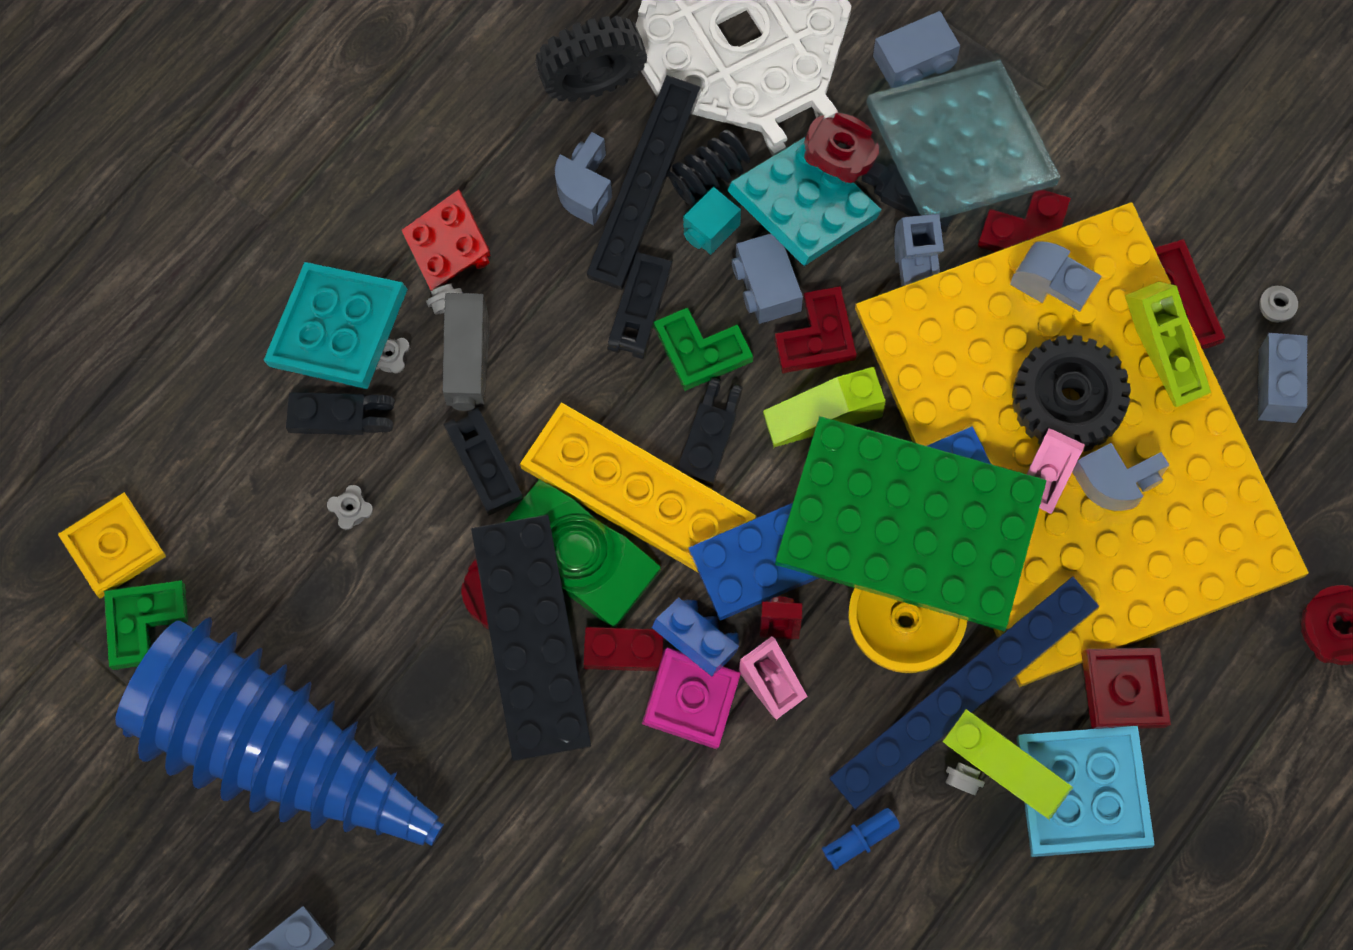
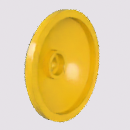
(899, 648)

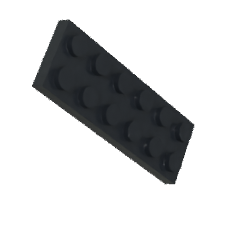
(530, 638)

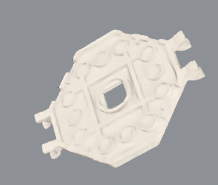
(754, 82)

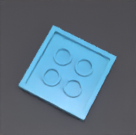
(1108, 794)

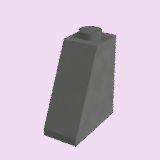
(465, 350)

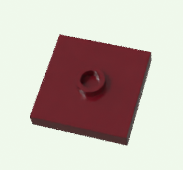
(1125, 688)

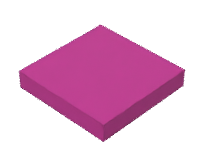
(689, 700)

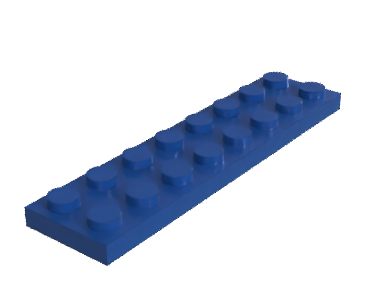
(741, 565)

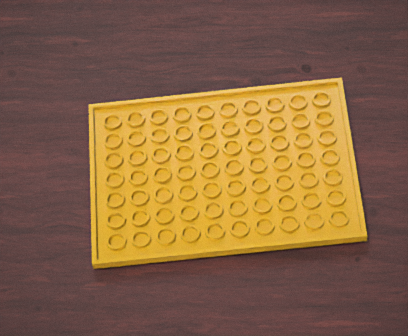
(1190, 542)

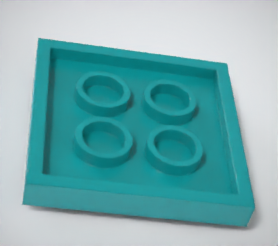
(802, 203)
(335, 325)

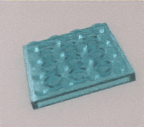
(962, 140)

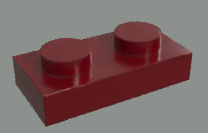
(781, 618)
(622, 649)

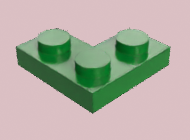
(698, 358)
(133, 612)

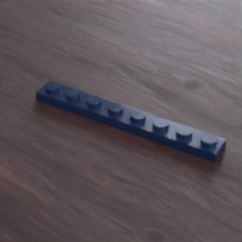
(964, 690)

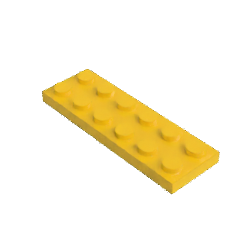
(629, 485)

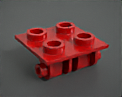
(446, 241)

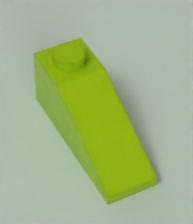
(1169, 341)
(846, 399)
(1007, 764)

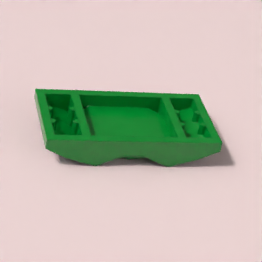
(593, 561)

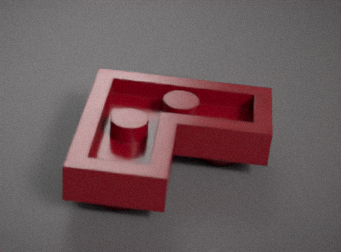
(1043, 216)
(825, 341)

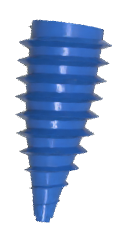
(260, 737)

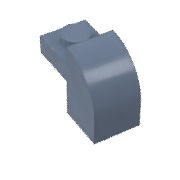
(578, 186)
(917, 247)
(1050, 271)
(1113, 485)

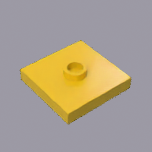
(111, 545)

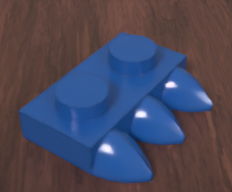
(696, 635)

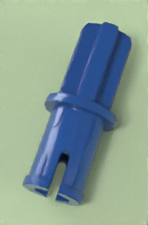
(861, 838)

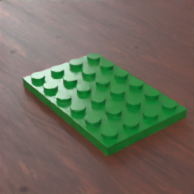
(911, 523)

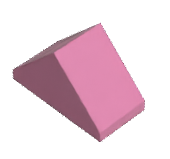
(772, 678)

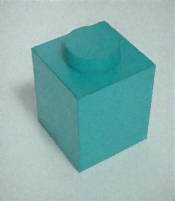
(711, 221)

